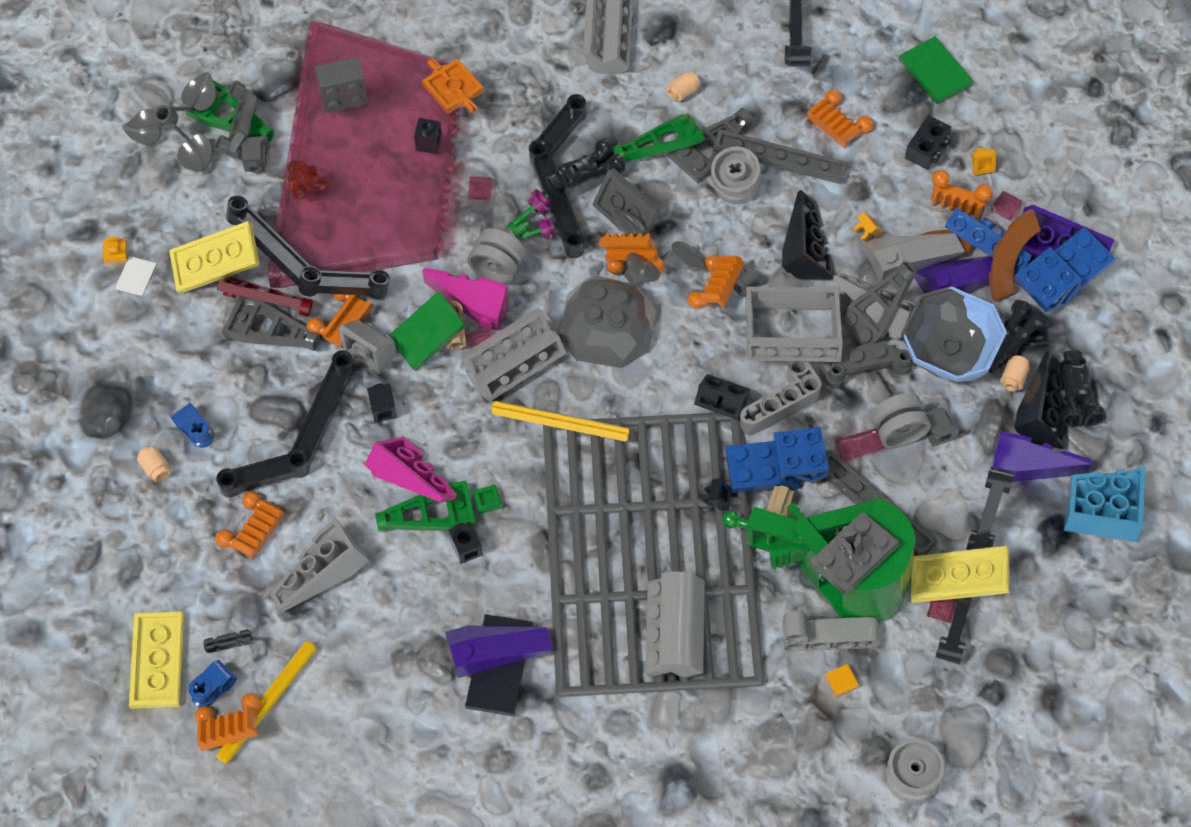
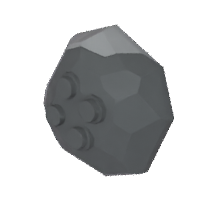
(607, 322)

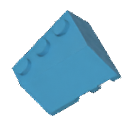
(1106, 504)

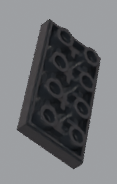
(498, 687)

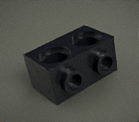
(926, 141)
(722, 396)

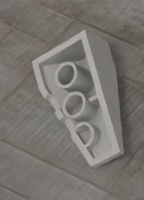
(918, 250)
(856, 288)
(326, 563)

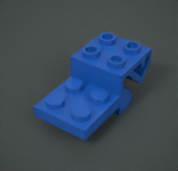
(1062, 273)
(780, 462)

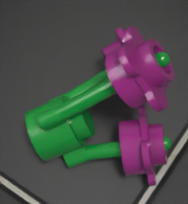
(539, 202)

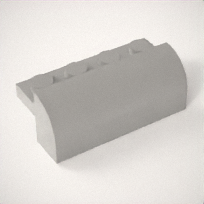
(608, 35)
(512, 355)
(675, 625)

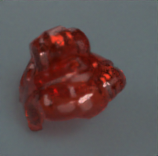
(304, 179)

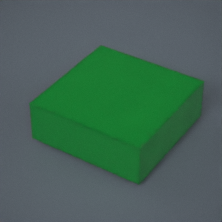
(487, 499)

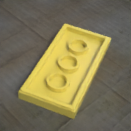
(214, 257)
(960, 574)
(156, 660)

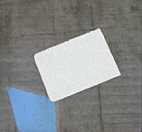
(135, 276)

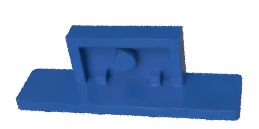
(982, 235)

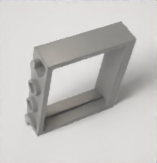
(793, 348)

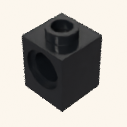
(428, 136)
(382, 402)
(467, 551)

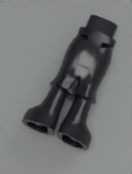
(585, 168)
(1016, 335)
(1078, 389)

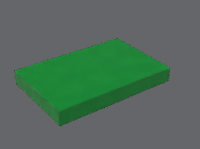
(936, 70)
(427, 330)

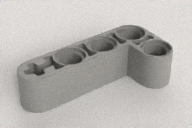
(756, 417)
(828, 633)

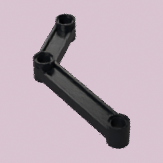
(795, 53)
(543, 165)
(307, 278)
(306, 443)
(998, 482)

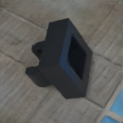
(719, 494)

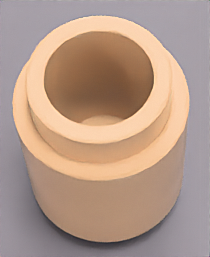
(683, 86)
(1015, 373)
(153, 463)

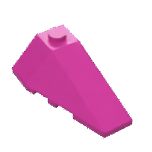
(481, 300)
(402, 464)

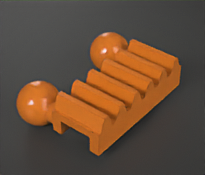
(836, 124)
(957, 197)
(620, 247)
(724, 275)
(351, 310)
(256, 530)
(227, 729)

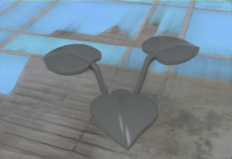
(146, 124)
(640, 269)

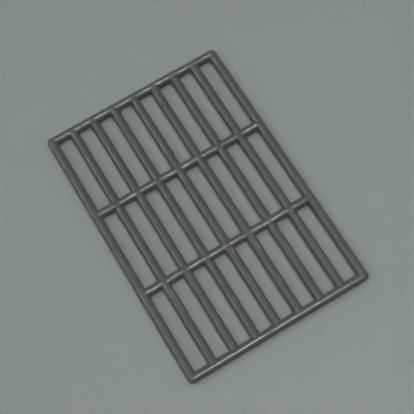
(623, 507)

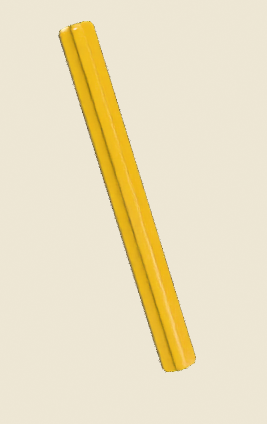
(560, 421)
(272, 694)

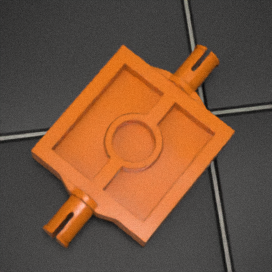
(452, 86)

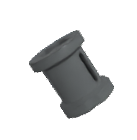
(748, 279)

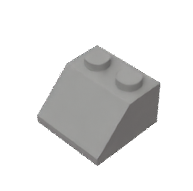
(367, 345)

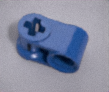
(193, 425)
(211, 683)

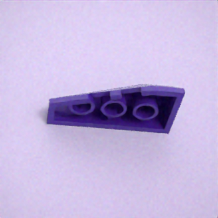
(1056, 231)
(961, 274)
(1034, 462)
(487, 647)

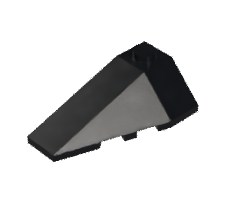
(804, 245)
(1042, 406)

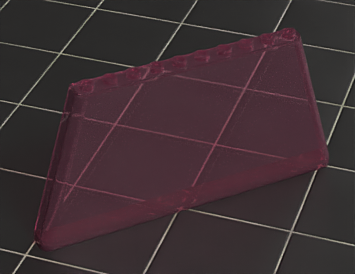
(382, 193)

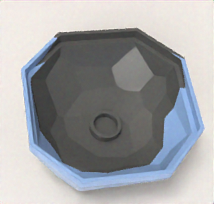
(953, 334)

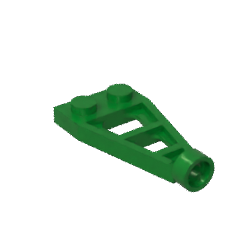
(207, 118)
(682, 126)
(459, 511)

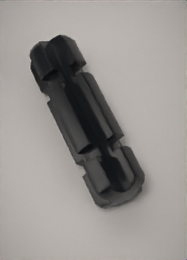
(227, 641)

